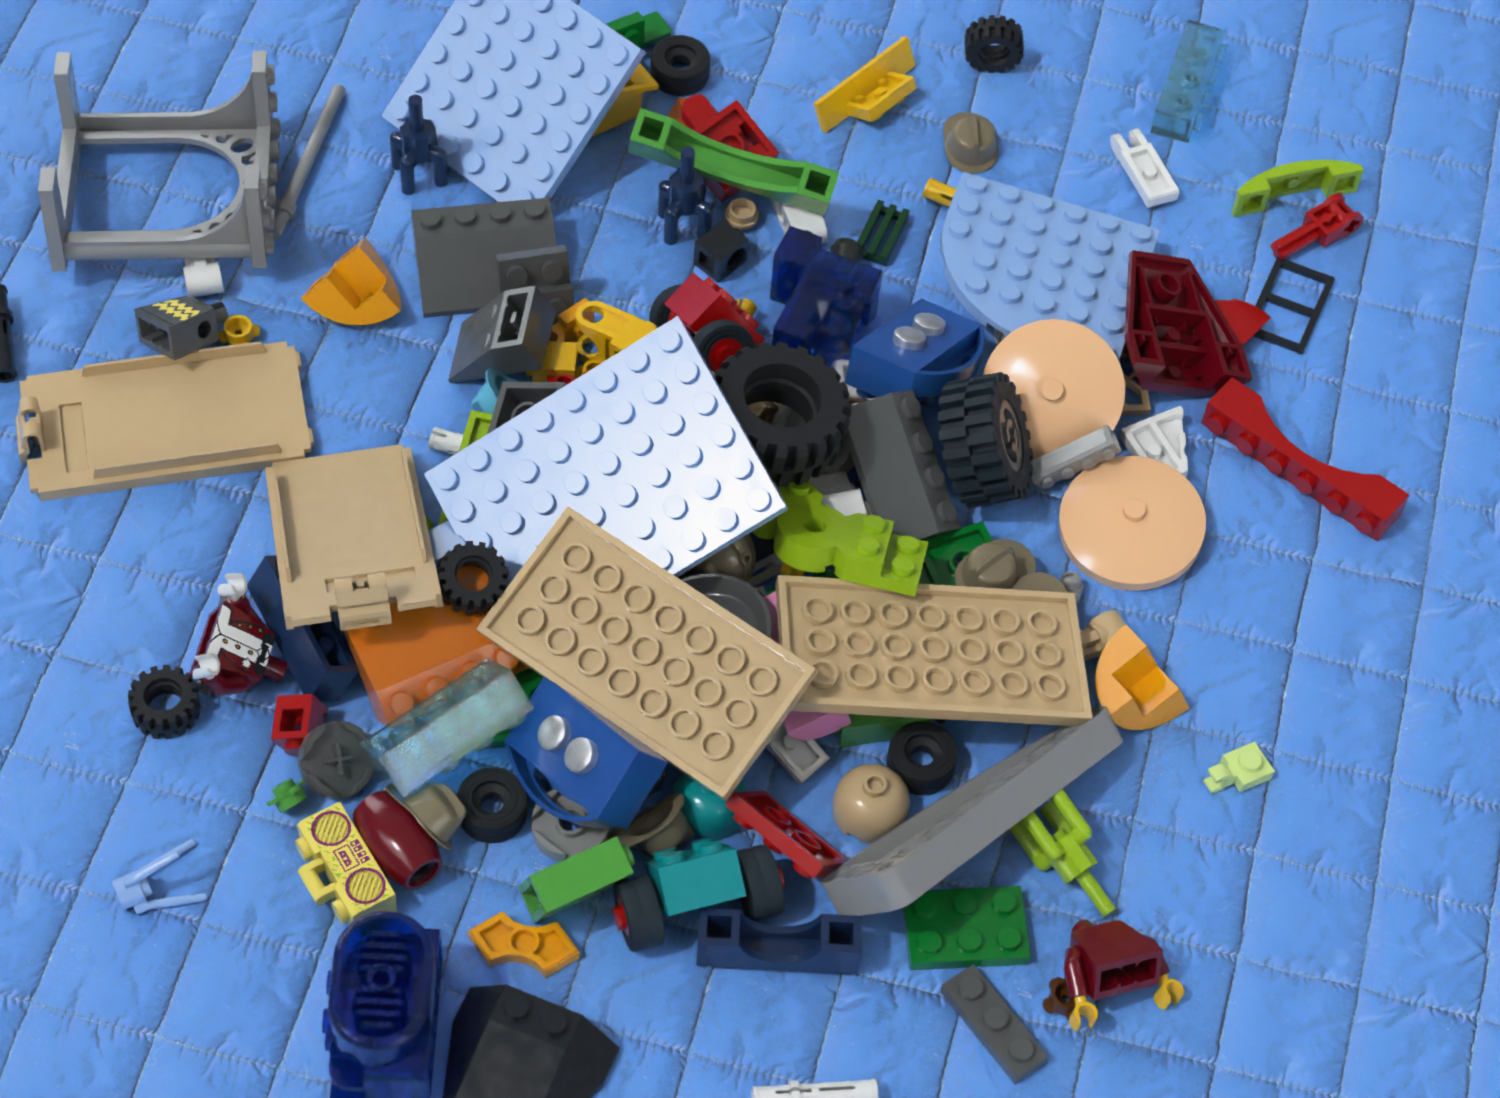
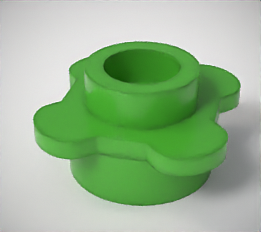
(287, 794)

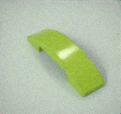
(1297, 177)

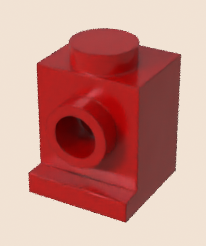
(295, 719)

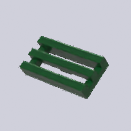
(889, 214)

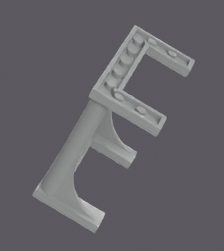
(233, 233)

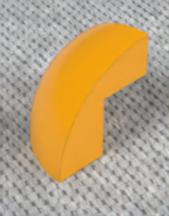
(356, 289)
(1134, 686)

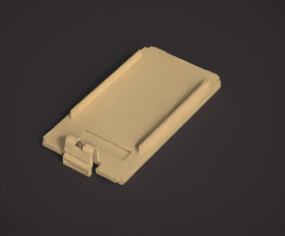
(163, 419)
(351, 537)

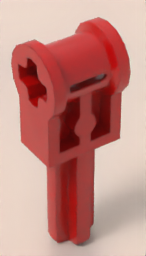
(1323, 223)

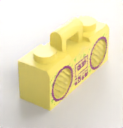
(348, 864)

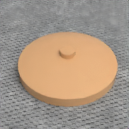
(1064, 379)
(1132, 523)

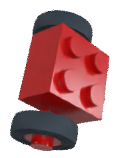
(710, 317)

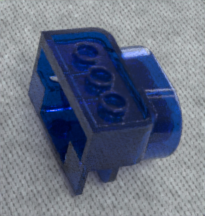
(383, 1008)

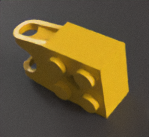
(611, 333)

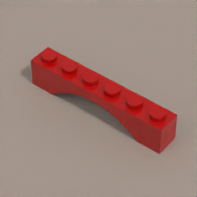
(1361, 499)

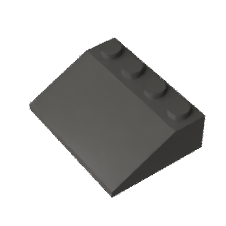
(459, 248)

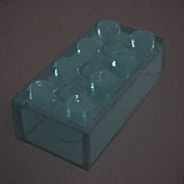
(447, 727)

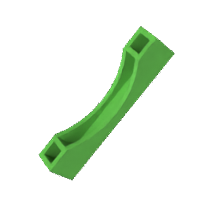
(782, 180)

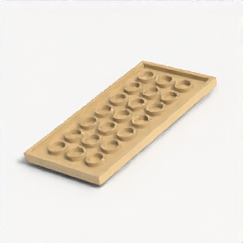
(647, 652)
(937, 652)

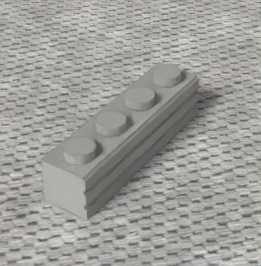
(1074, 457)

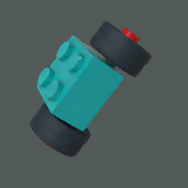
(694, 880)

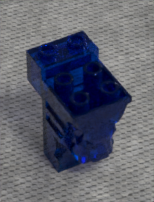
(822, 295)

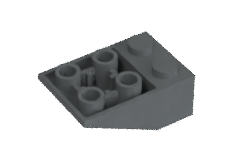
(504, 335)

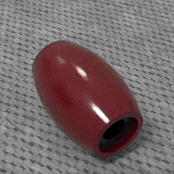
(397, 841)

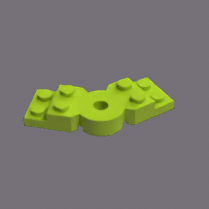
(856, 544)

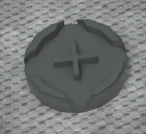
(333, 760)

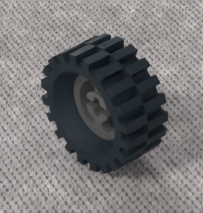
(985, 440)

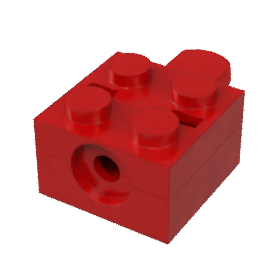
(731, 127)

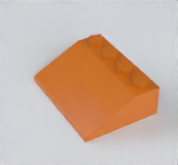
(422, 651)

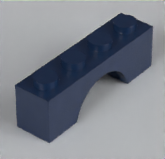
(822, 945)

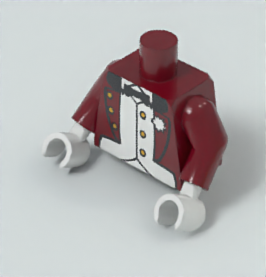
(235, 644)

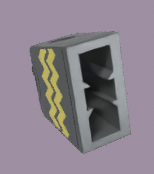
(179, 325)

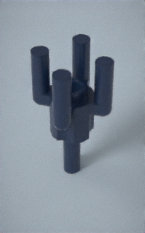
(417, 145)
(684, 196)

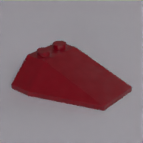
(1177, 330)

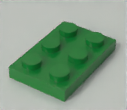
(967, 928)

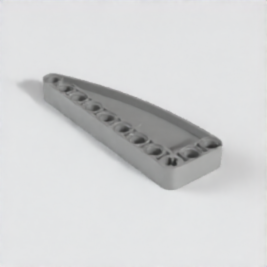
(967, 819)

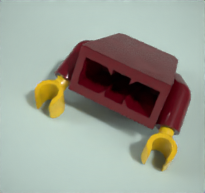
(1113, 961)

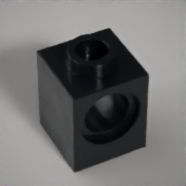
(721, 251)

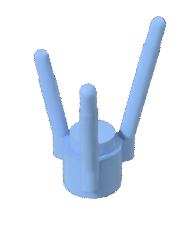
(134, 886)

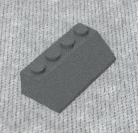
(900, 466)

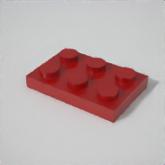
(785, 833)

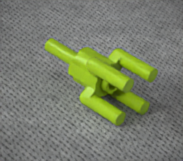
(1063, 849)

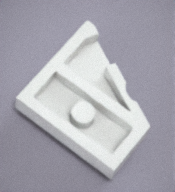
(1159, 438)

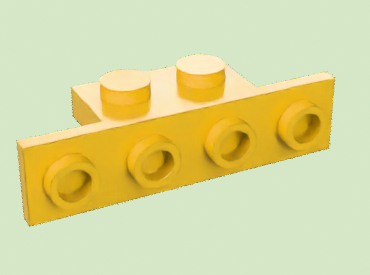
(870, 89)

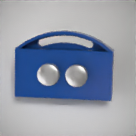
(916, 353)
(582, 759)

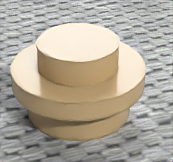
(742, 214)

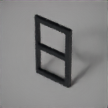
(1313, 314)

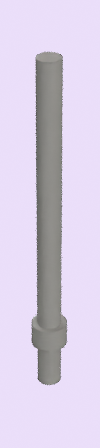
(287, 205)

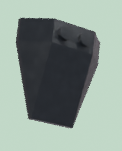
(523, 1048)

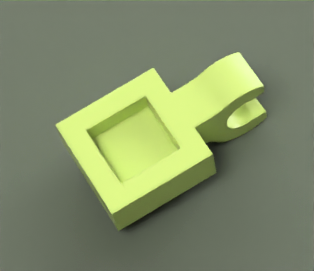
(1242, 767)

